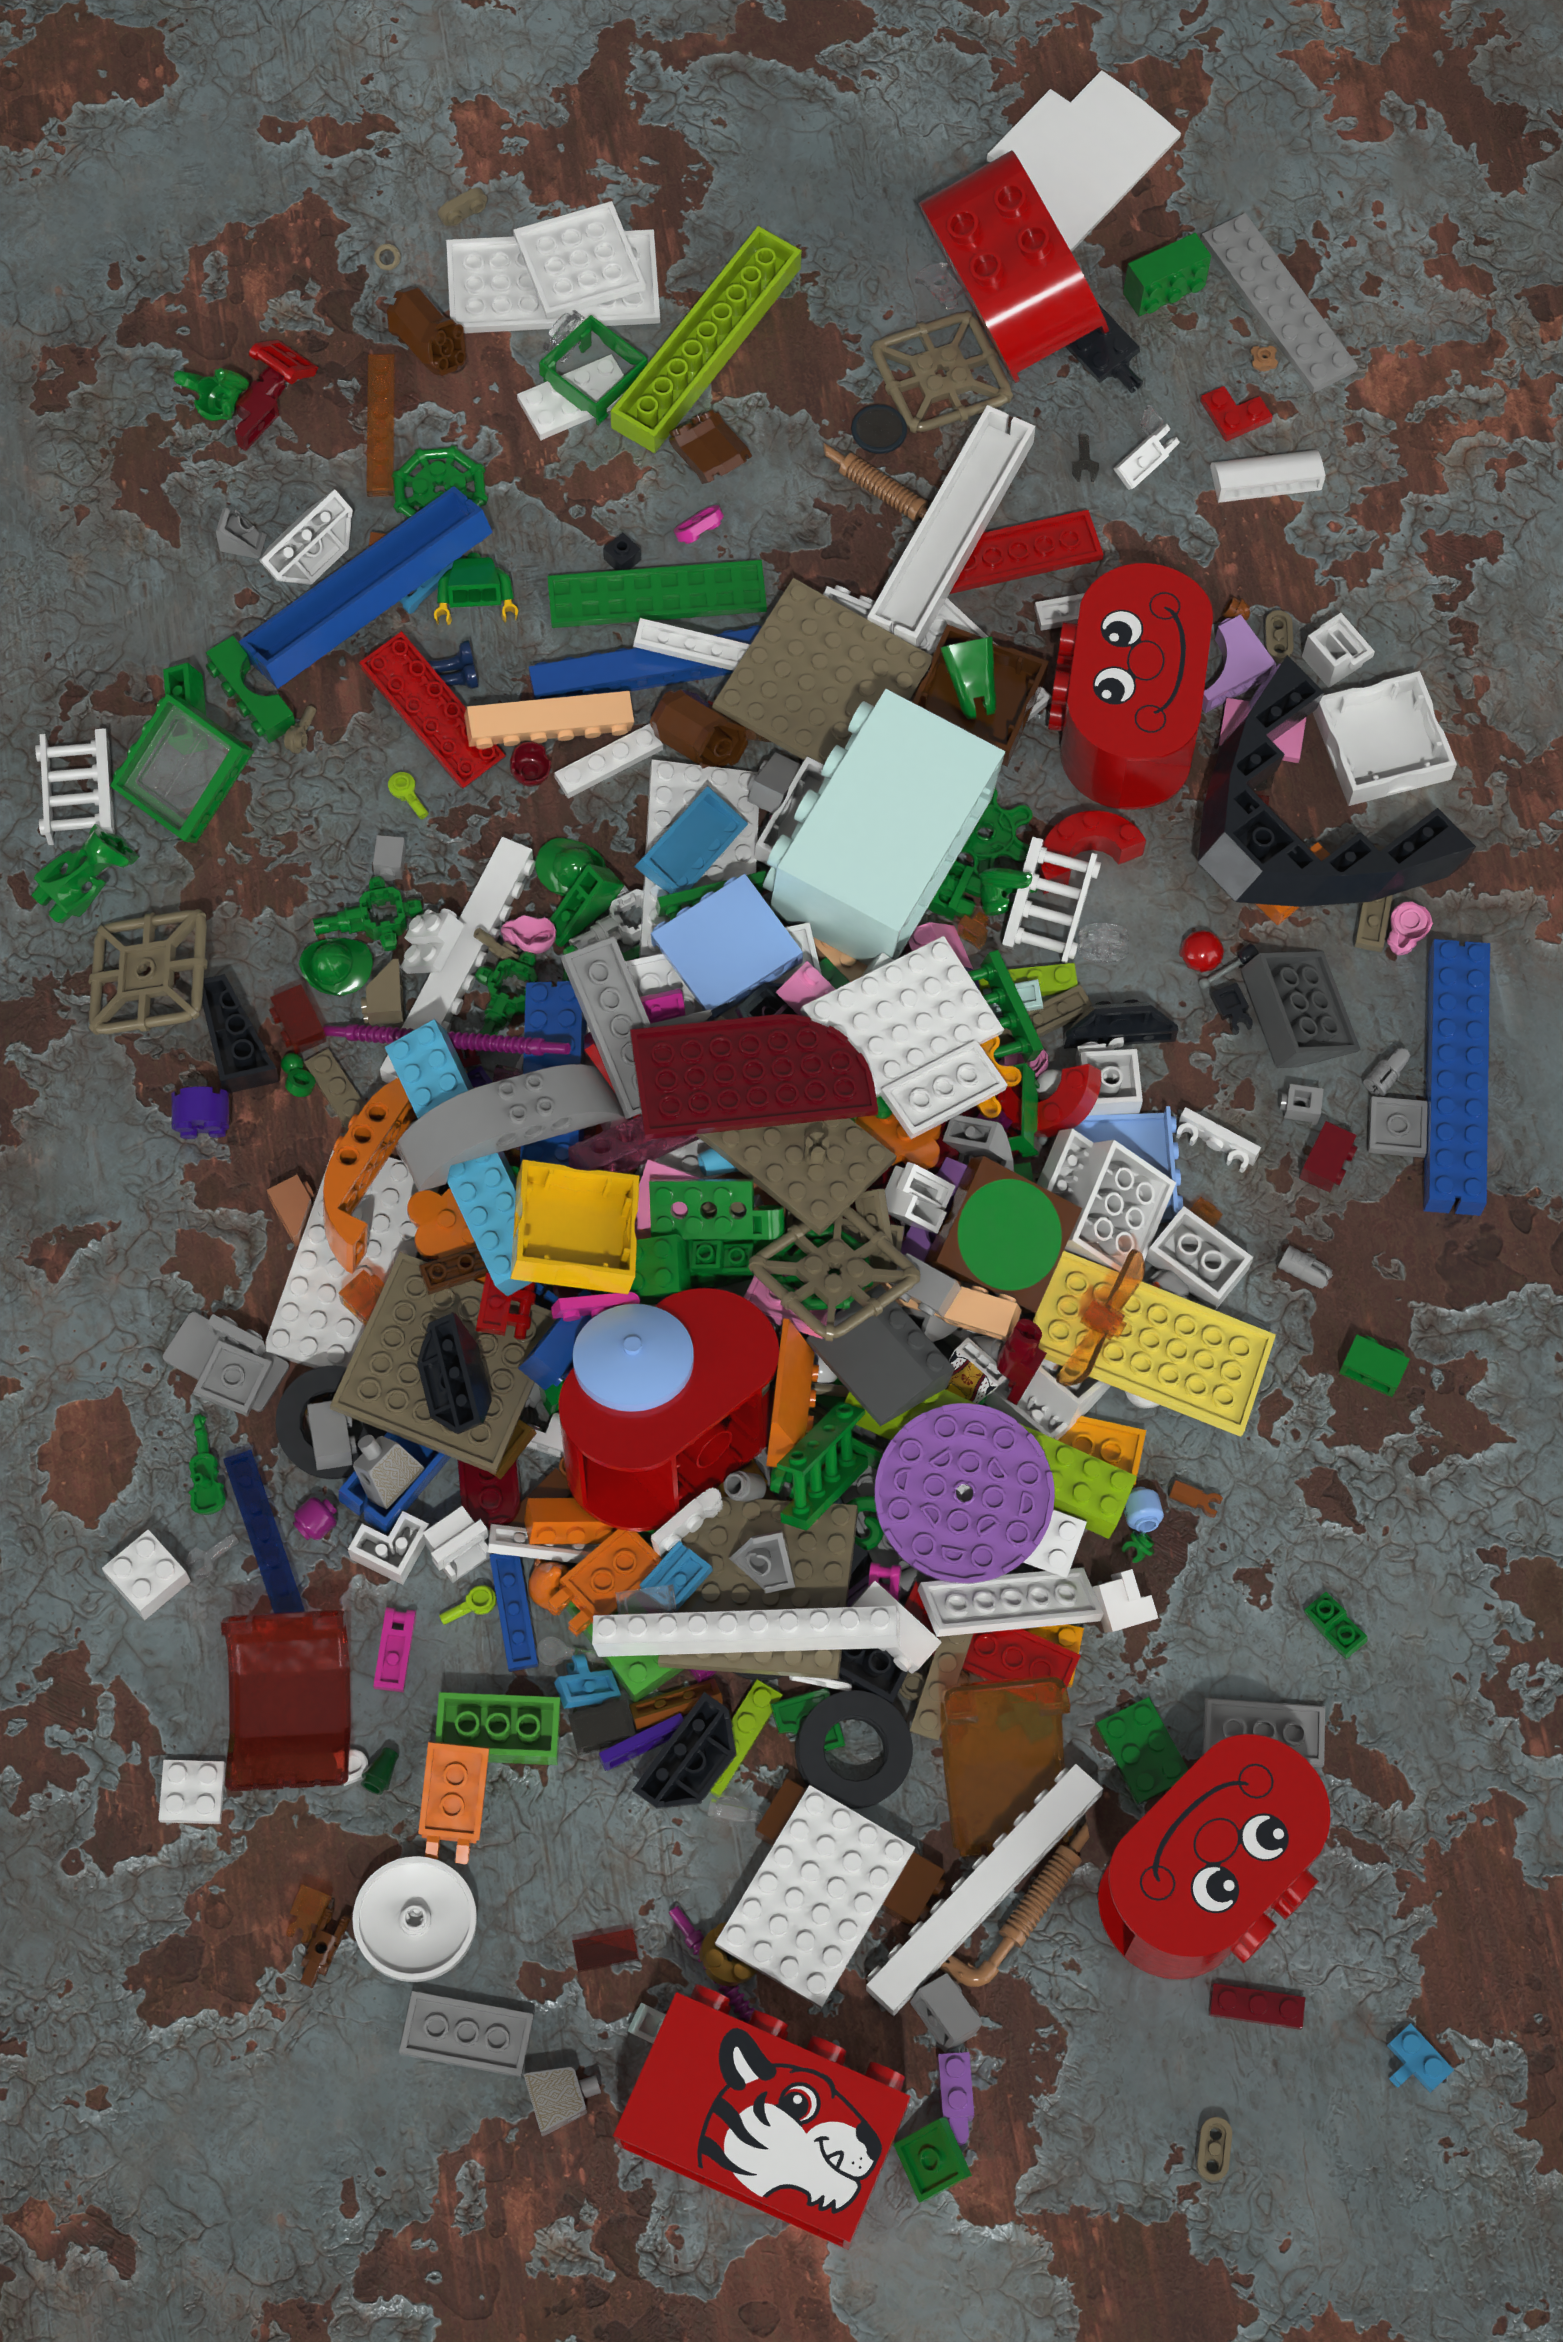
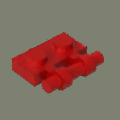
(495, 1309)

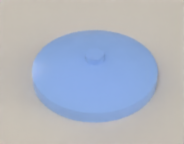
(633, 1357)

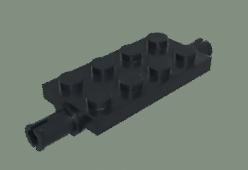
(1108, 354)

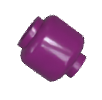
(315, 1518)

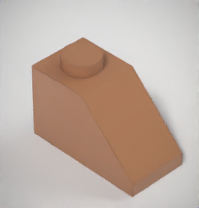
(293, 1205)

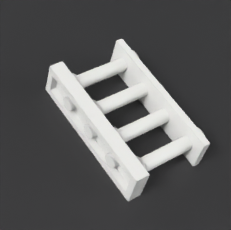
(99, 772)
(1024, 908)

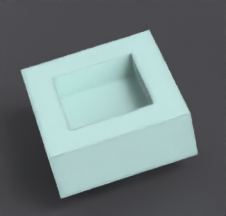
(646, 2023)

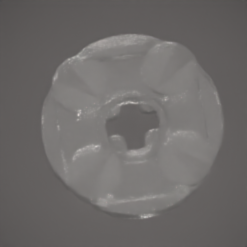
(560, 330)

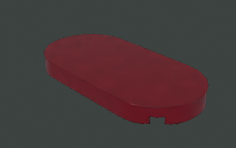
(488, 1496)

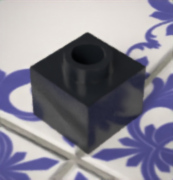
(622, 559)

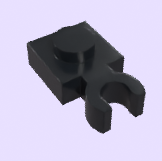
(1231, 1004)

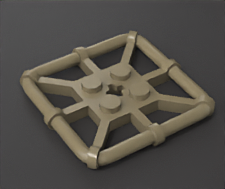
(947, 358)
(159, 981)
(834, 1288)

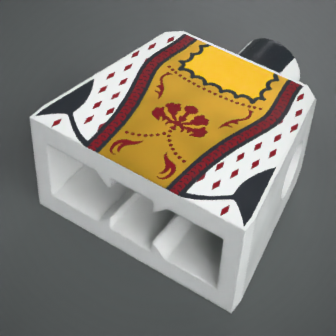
(974, 1372)

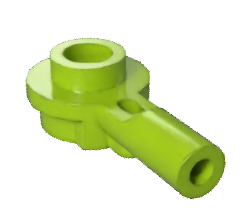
(402, 787)
(479, 1601)

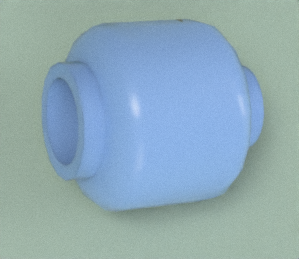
(1143, 1510)

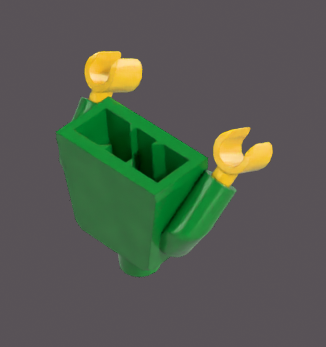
(474, 583)

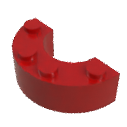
(1087, 832)
(1064, 1108)

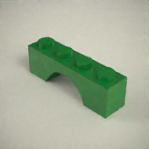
(268, 713)

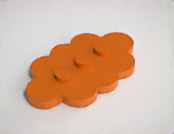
(920, 1150)
(439, 1225)

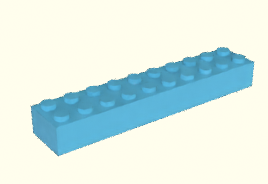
(480, 1186)

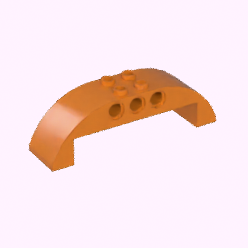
(355, 1166)

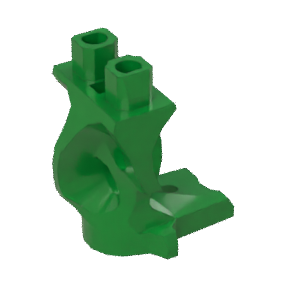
(68, 889)

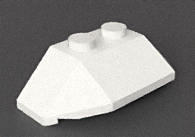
(311, 542)

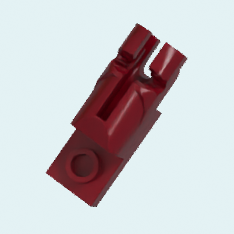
(258, 407)
(1021, 1357)

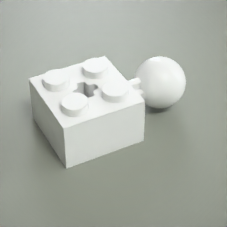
(1118, 1068)

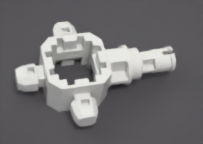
(613, 924)

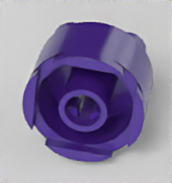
(200, 1112)

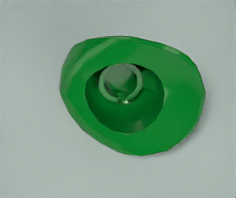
(562, 862)
(336, 965)

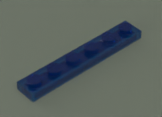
(263, 1533)

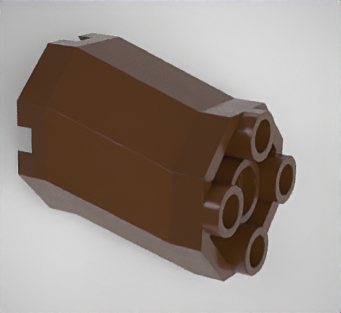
(426, 331)
(709, 446)
(698, 730)

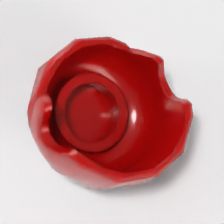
(1201, 951)

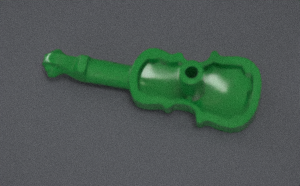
(207, 1494)

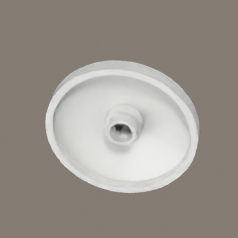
(414, 1919)

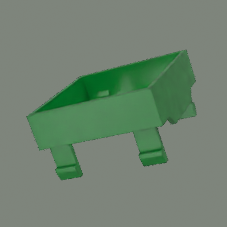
(547, 367)
(1025, 1142)

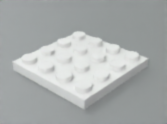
(579, 260)

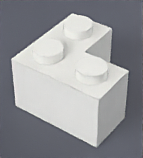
(390, 1554)

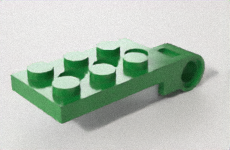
(759, 1223)

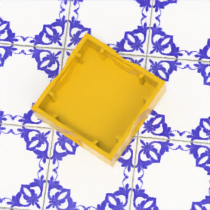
(575, 1227)

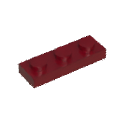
(1257, 2006)

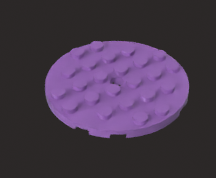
(920, 1503)

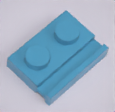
(681, 1569)

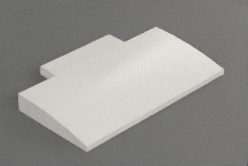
(1087, 151)

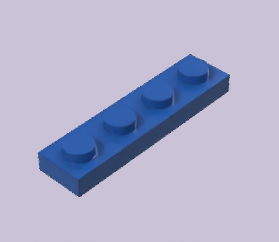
(513, 1612)

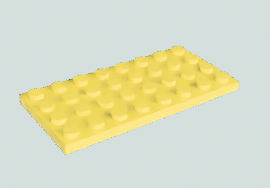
(1167, 1351)

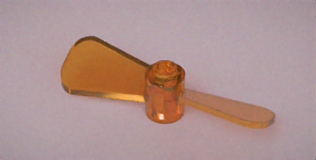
(1104, 1321)

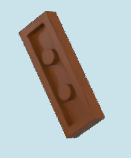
(662, 1707)

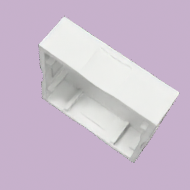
(1384, 738)

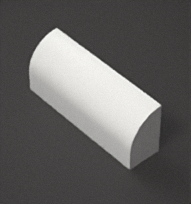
(1268, 475)

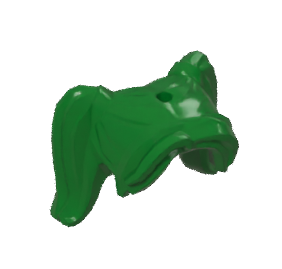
(216, 393)
(997, 885)

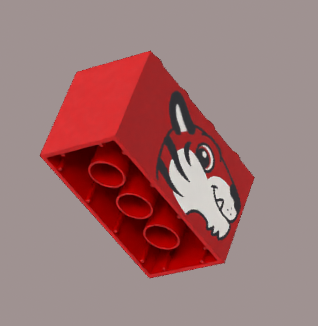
(763, 2115)

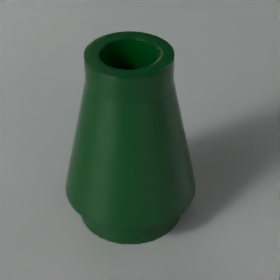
(380, 1771)

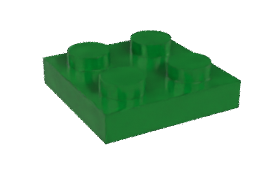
(932, 2159)

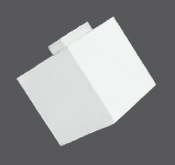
(1336, 650)
(918, 1197)
(457, 1544)
(1123, 1603)

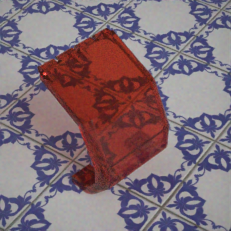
(288, 1700)

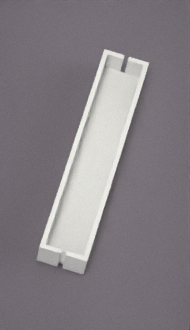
(952, 526)

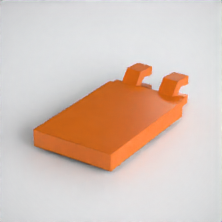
(612, 1567)
(453, 1797)

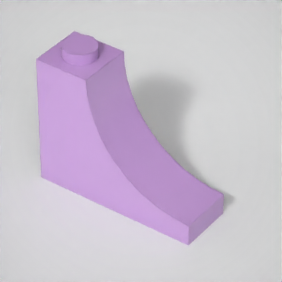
(1244, 662)

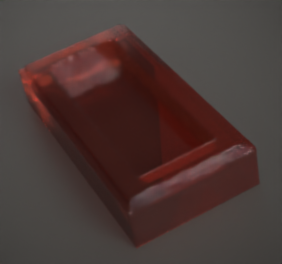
(605, 1950)

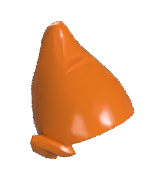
(545, 1581)

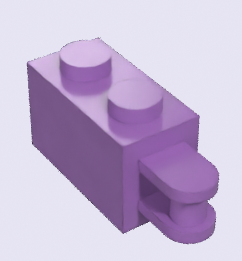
(956, 2092)

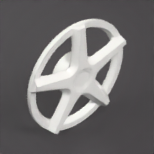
(827, 1683)

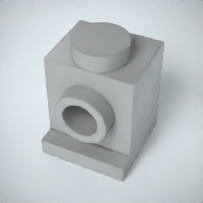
(1306, 1096)

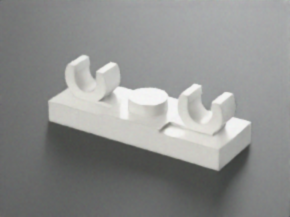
(1218, 1138)

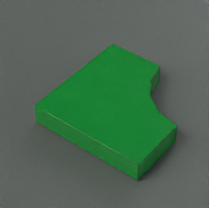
(791, 1712)

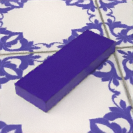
(639, 1743)

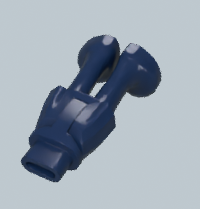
(461, 661)

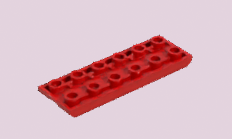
(428, 708)

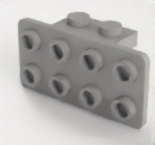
(197, 1339)

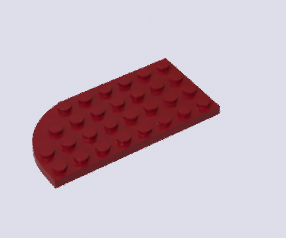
(747, 1075)

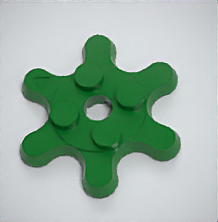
(1003, 841)

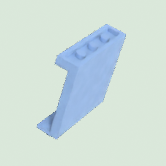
(727, 946)
(1147, 1137)

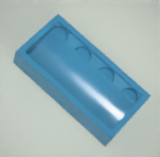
(692, 843)

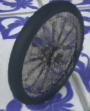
(879, 429)

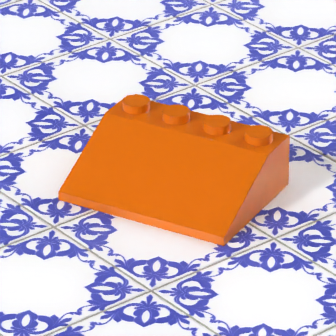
(791, 1394)

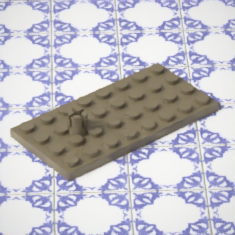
(807, 1166)

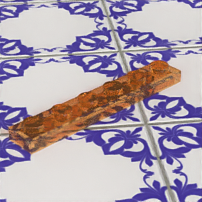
(380, 425)

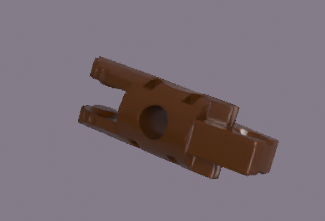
(319, 1963)

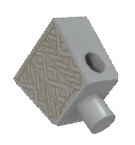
(385, 1469)
(559, 2096)

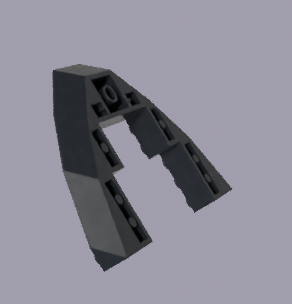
(1260, 856)

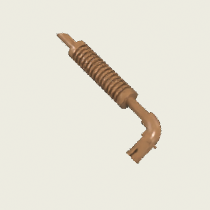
(878, 484)
(1026, 1915)

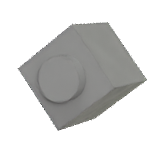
(389, 857)

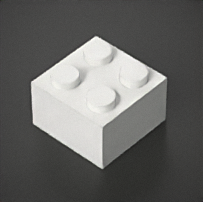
(146, 1574)

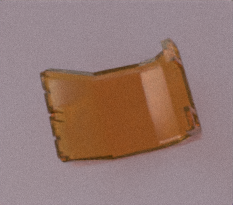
(999, 1754)

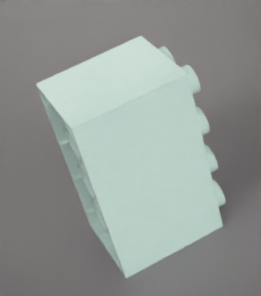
(882, 828)

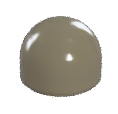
(387, 247)

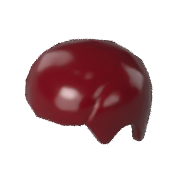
(530, 764)

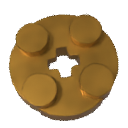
(716, 1963)

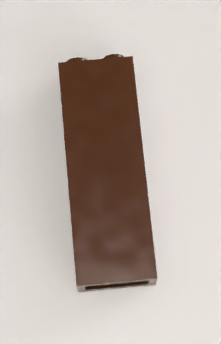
(913, 1888)

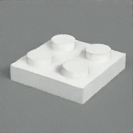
(192, 1791)

